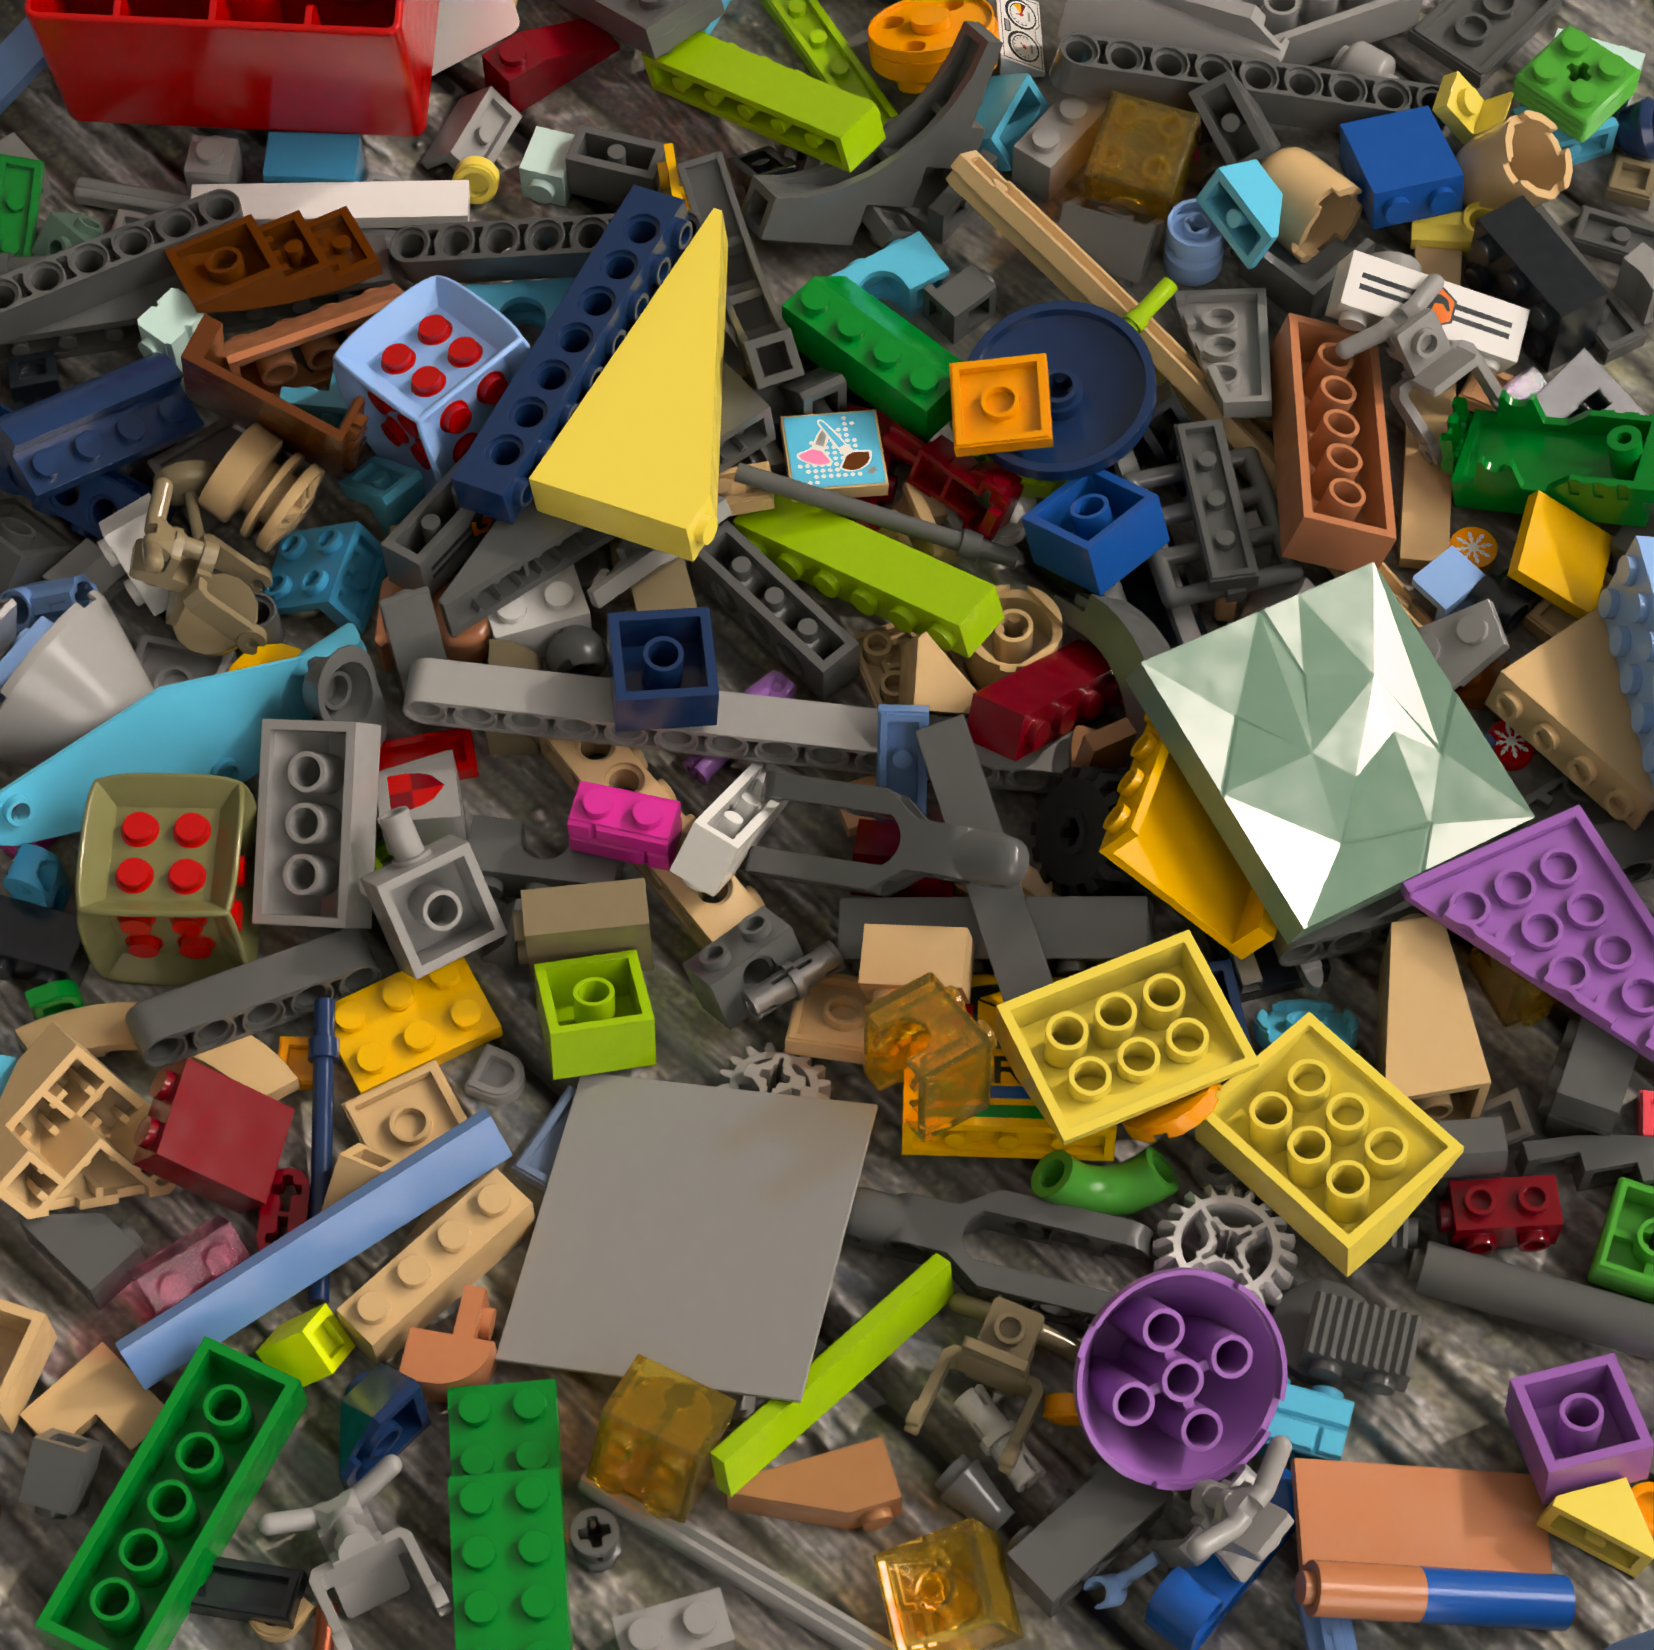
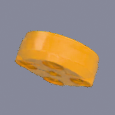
(916, 36)

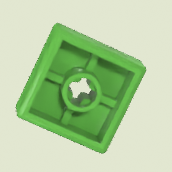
(1576, 83)
(1623, 1252)

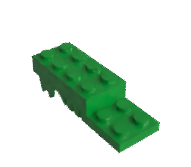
(1589, 463)
(508, 1518)

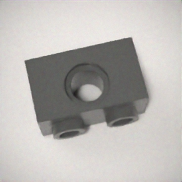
(740, 961)

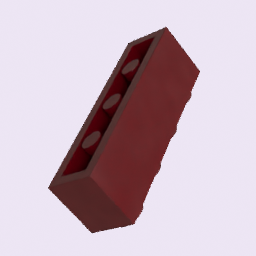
(1043, 701)

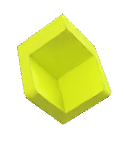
(307, 1346)

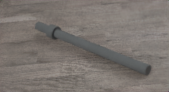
(968, 543)

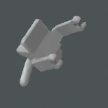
(1427, 358)
(1233, 1519)
(361, 1560)

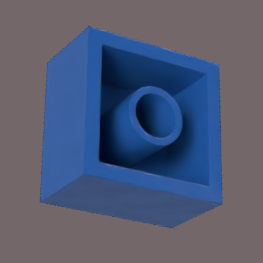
(1095, 530)

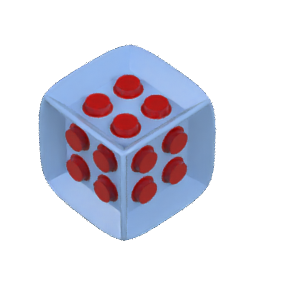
(429, 373)

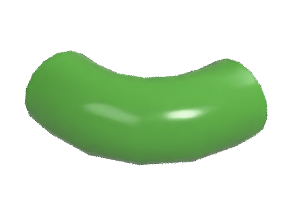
(1106, 1189)

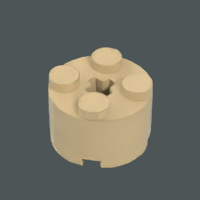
(1025, 635)

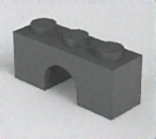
(508, 869)

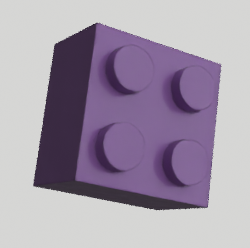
(1578, 1426)

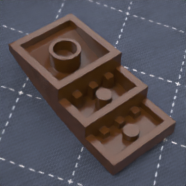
(273, 263)

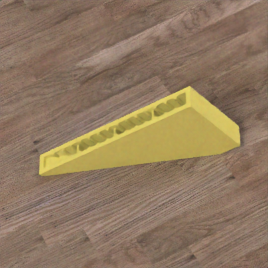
(648, 431)

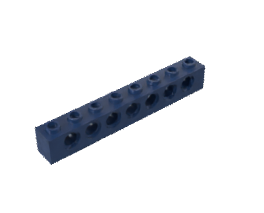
(572, 351)

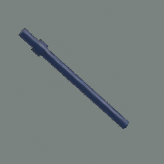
(323, 1054)

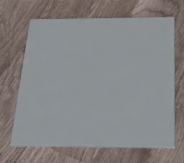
(689, 1234)

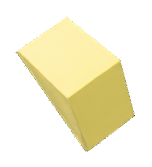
(1604, 1524)

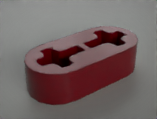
(272, 1214)

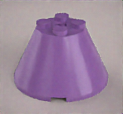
(1179, 1378)

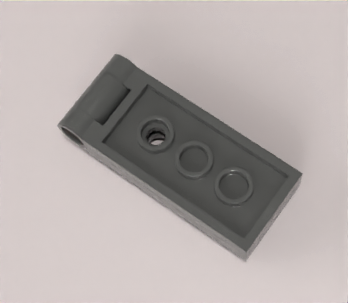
(648, 24)

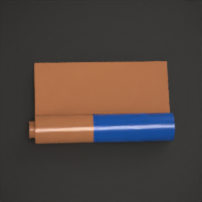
(1424, 1547)

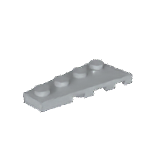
(1230, 345)

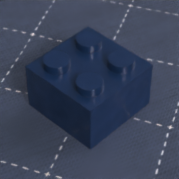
(662, 669)

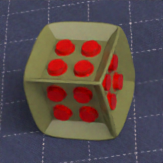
(167, 877)

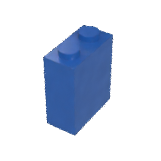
(1401, 167)

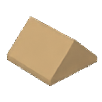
(932, 679)

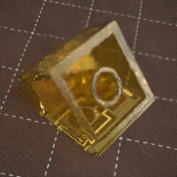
(949, 1591)

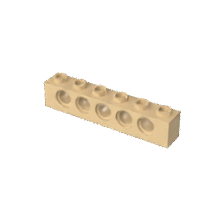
(628, 769)

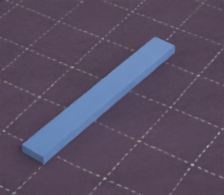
(314, 1248)

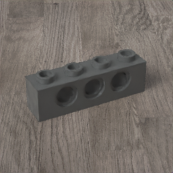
(777, 612)

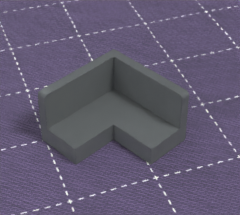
(1296, 285)

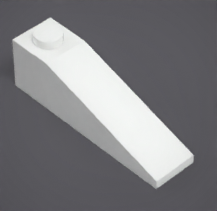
(728, 829)

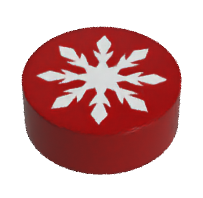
(1510, 747)

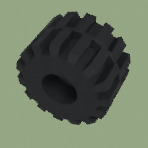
(1072, 832)

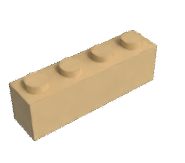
(441, 1254)

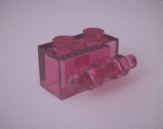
(188, 1264)

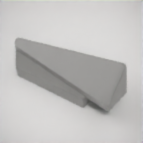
(1194, 24)

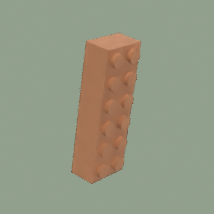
(1329, 448)

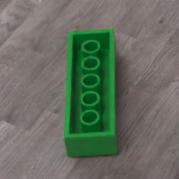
(175, 1505)

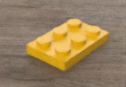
(411, 1023)

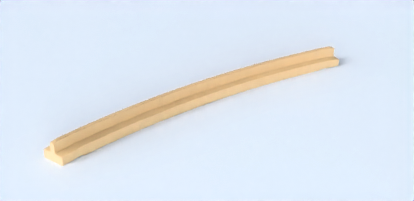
(1089, 283)

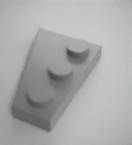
(1466, 641)

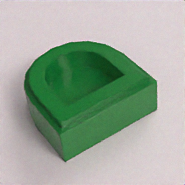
(54, 998)

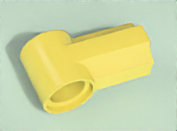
(1448, 230)

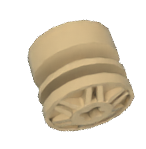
(257, 484)

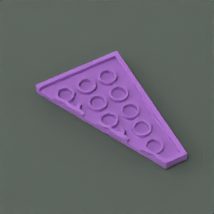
(1557, 916)

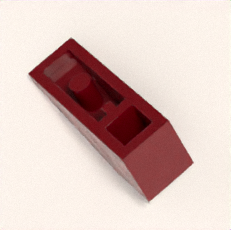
(544, 59)

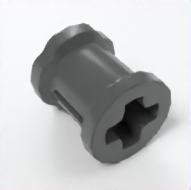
(580, 1534)

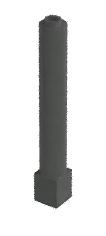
(1534, 1298)

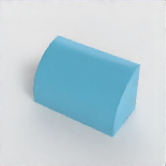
(1007, 112)

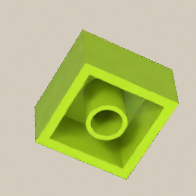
(595, 1014)

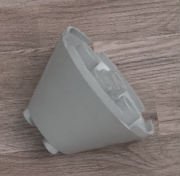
(69, 684)

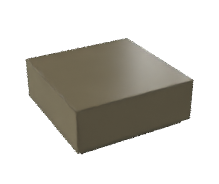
(1630, 182)

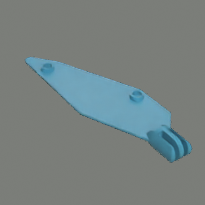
(177, 728)

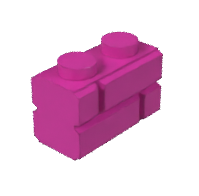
(624, 825)

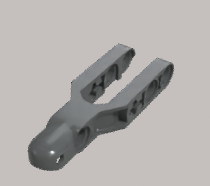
(924, 850)
(921, 1226)

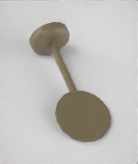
(197, 636)

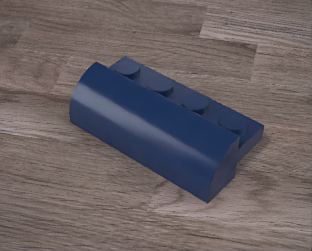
(97, 426)

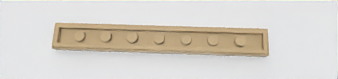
(1424, 486)

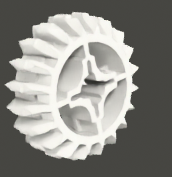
(1255, 1232)

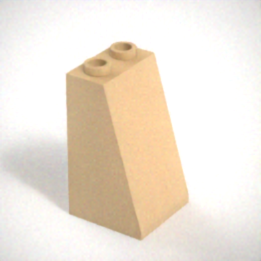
(1426, 1024)

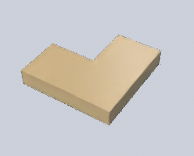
(96, 1391)

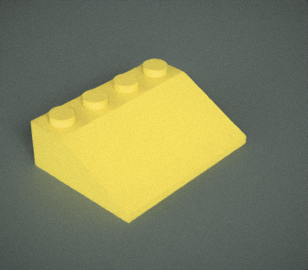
(1123, 1038)
(1327, 1143)

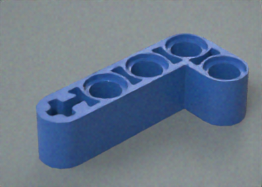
(1198, 1598)

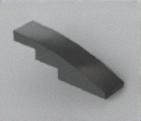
(1591, 1159)

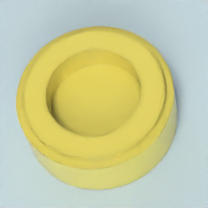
(482, 177)

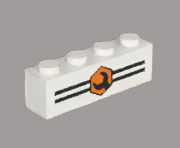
(1374, 288)

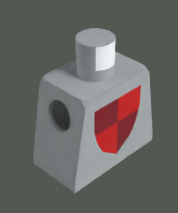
(430, 791)

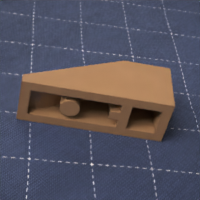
(831, 1489)

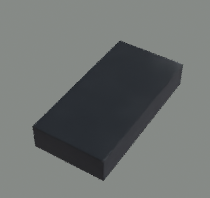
(251, 1592)

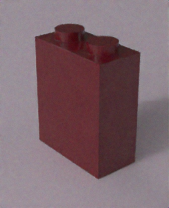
(212, 1135)

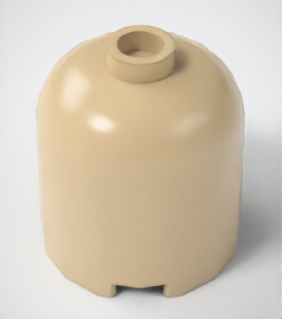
(1514, 161)
(1315, 202)

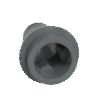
(973, 1493)

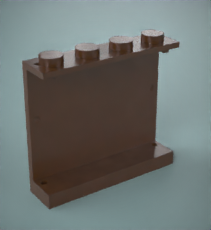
(245, 403)

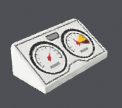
(1021, 37)

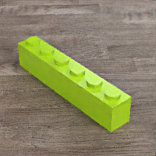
(769, 99)
(875, 573)

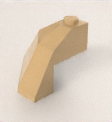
(69, 1131)

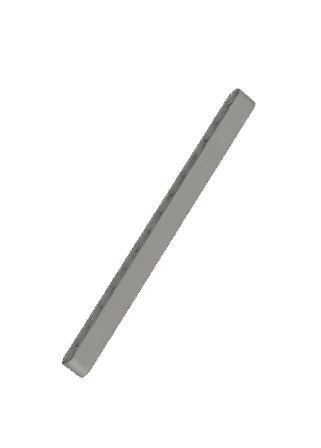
(746, 727)

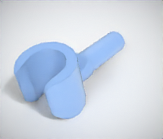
(1117, 1584)

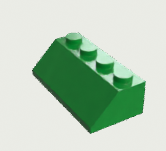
(874, 350)

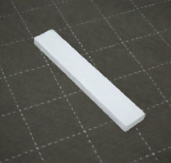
(370, 203)

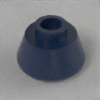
(1637, 128)

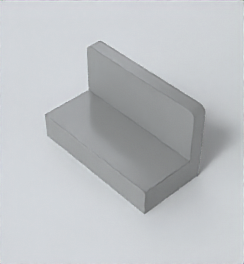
(475, 127)

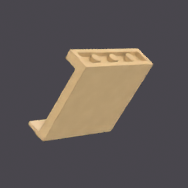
(1574, 713)

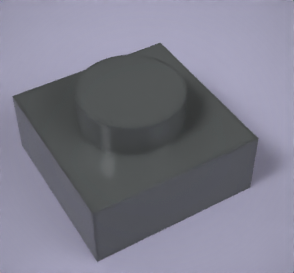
(886, 224)

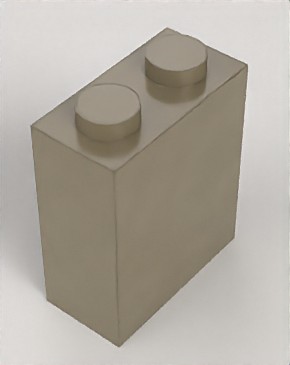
(583, 922)

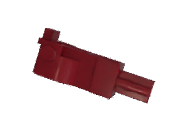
(954, 479)

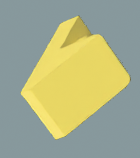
(1465, 110)

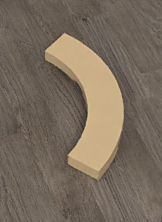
(104, 1029)

